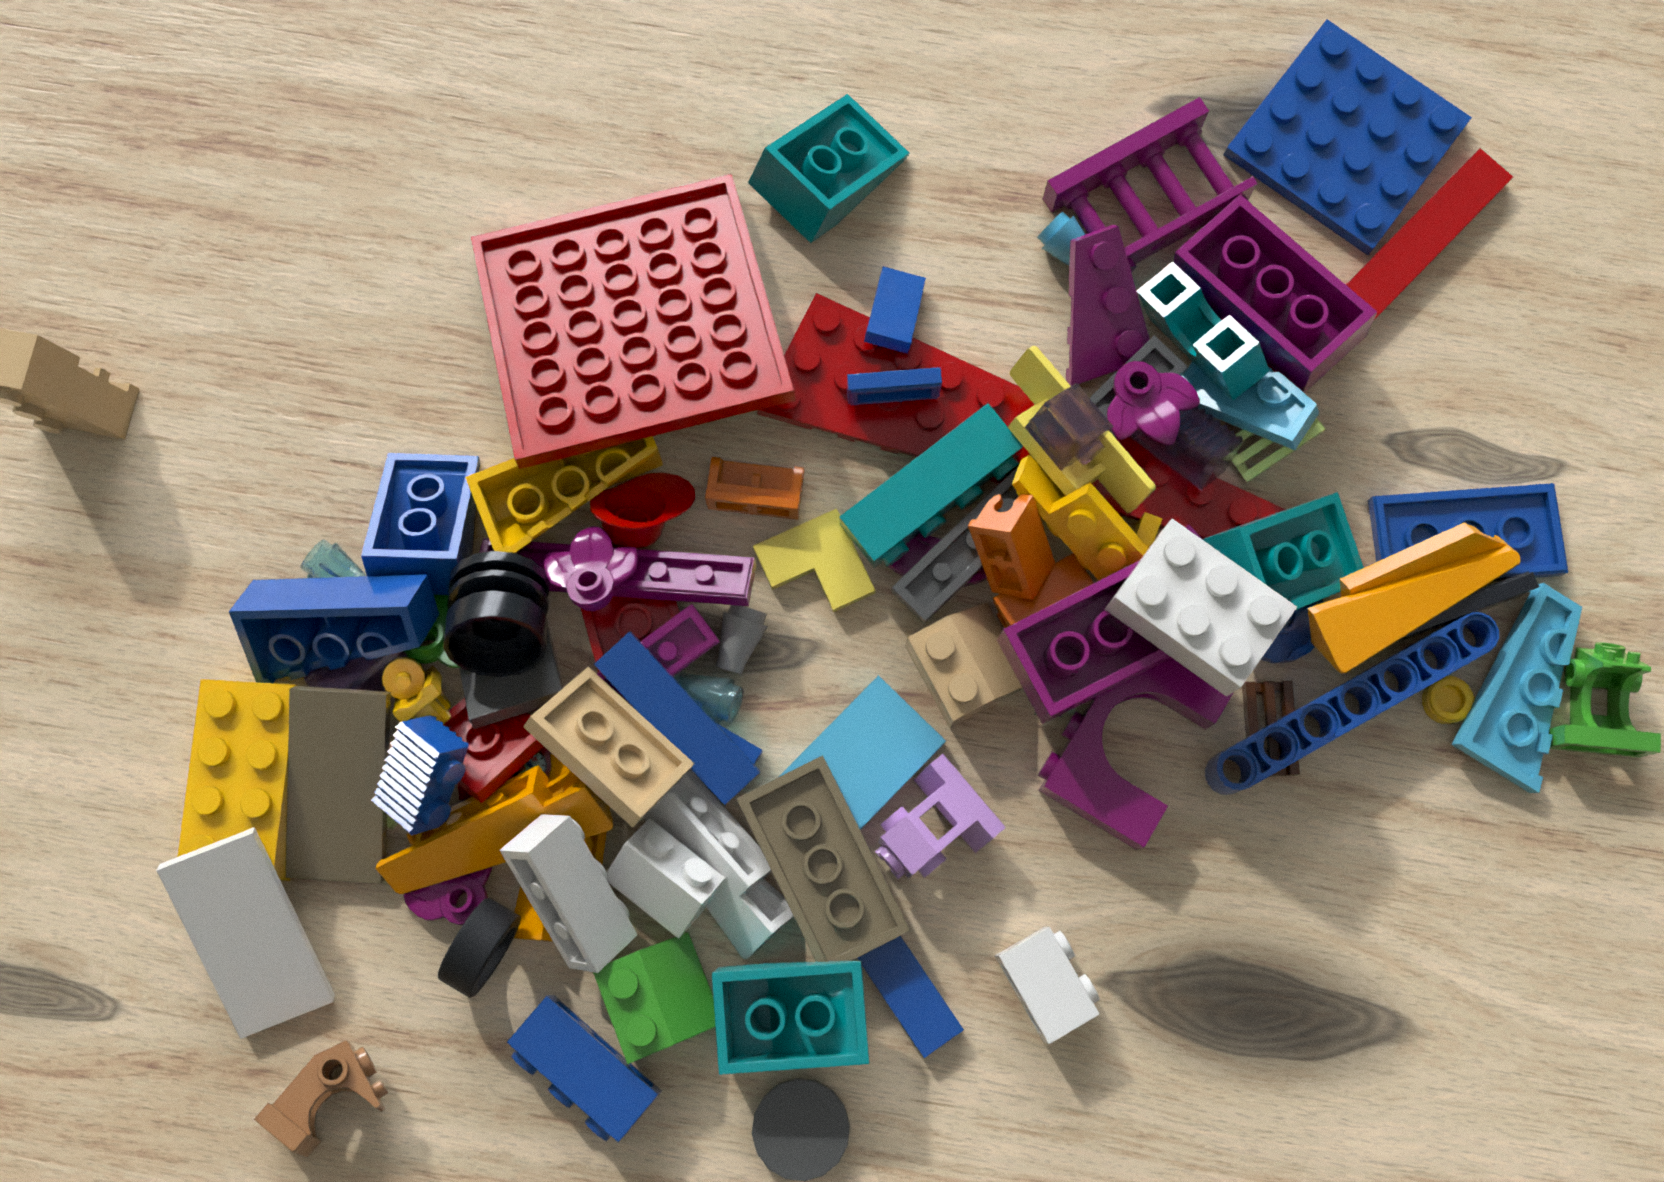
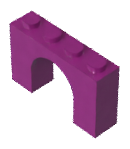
(1084, 778)

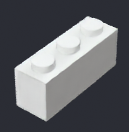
(569, 892)

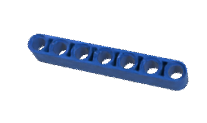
(1370, 691)

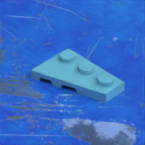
(1268, 408)

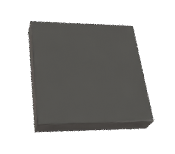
(504, 697)

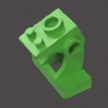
(1619, 674)

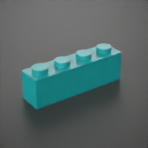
(931, 486)

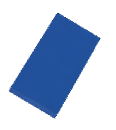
(1519, 515)

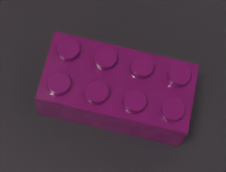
(1275, 292)
(1076, 649)

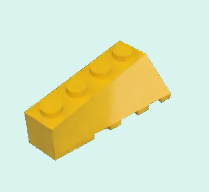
(529, 501)

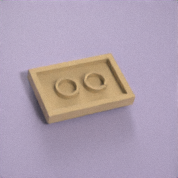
(609, 746)

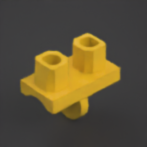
(414, 691)

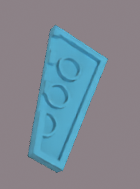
(1518, 697)

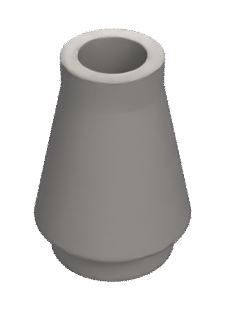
(739, 637)

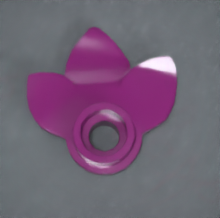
(1149, 409)
(588, 563)
(441, 899)

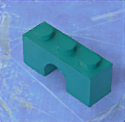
(1215, 345)

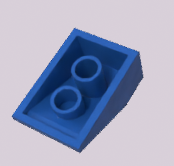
(422, 517)

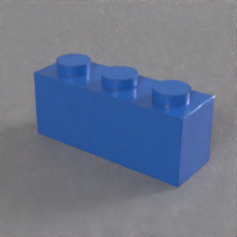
(582, 1069)

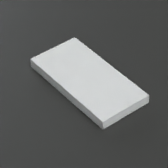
(246, 932)

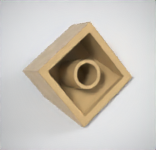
(963, 663)

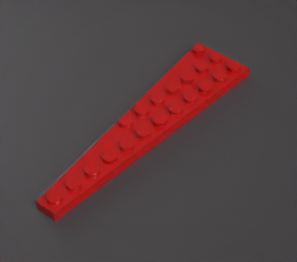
(833, 345)

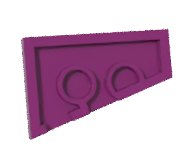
(1105, 307)

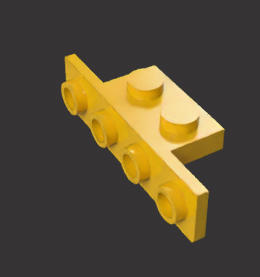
(1081, 521)

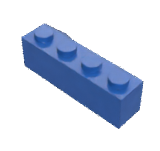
(328, 621)

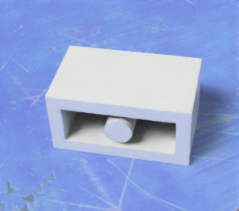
(664, 877)
(1048, 983)

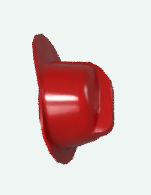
(640, 508)

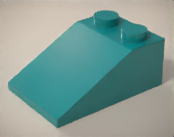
(826, 167)
(1295, 550)
(789, 1016)

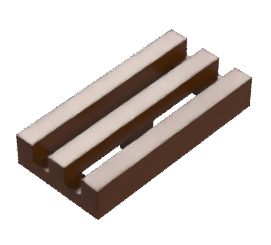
(1268, 689)

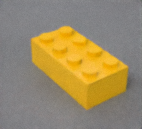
(238, 767)

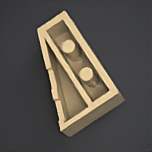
(58, 394)

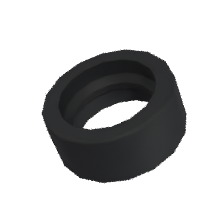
(478, 947)

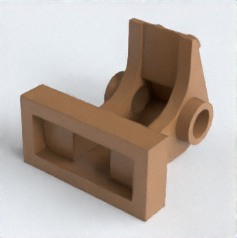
(295, 1111)

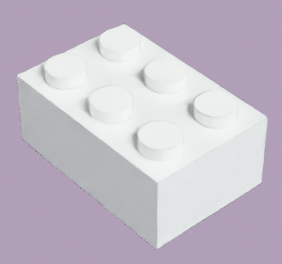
(1201, 608)

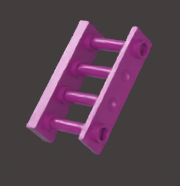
(1147, 149)

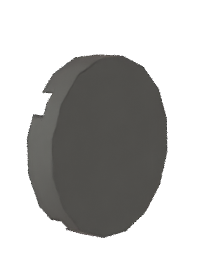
(800, 1129)

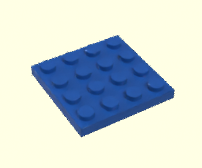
(1347, 136)

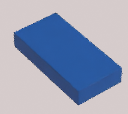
(895, 310)
(894, 386)

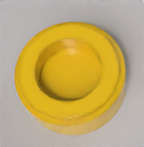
(1447, 700)

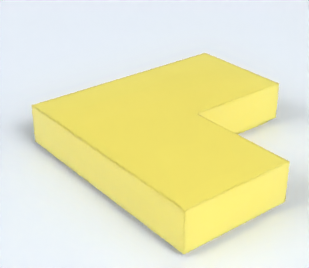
(818, 548)

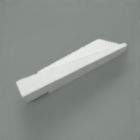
(745, 902)

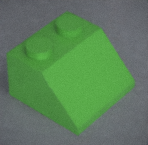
(657, 997)

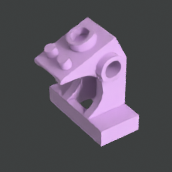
(908, 842)

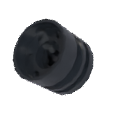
(497, 614)

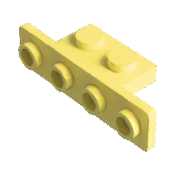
(1112, 466)

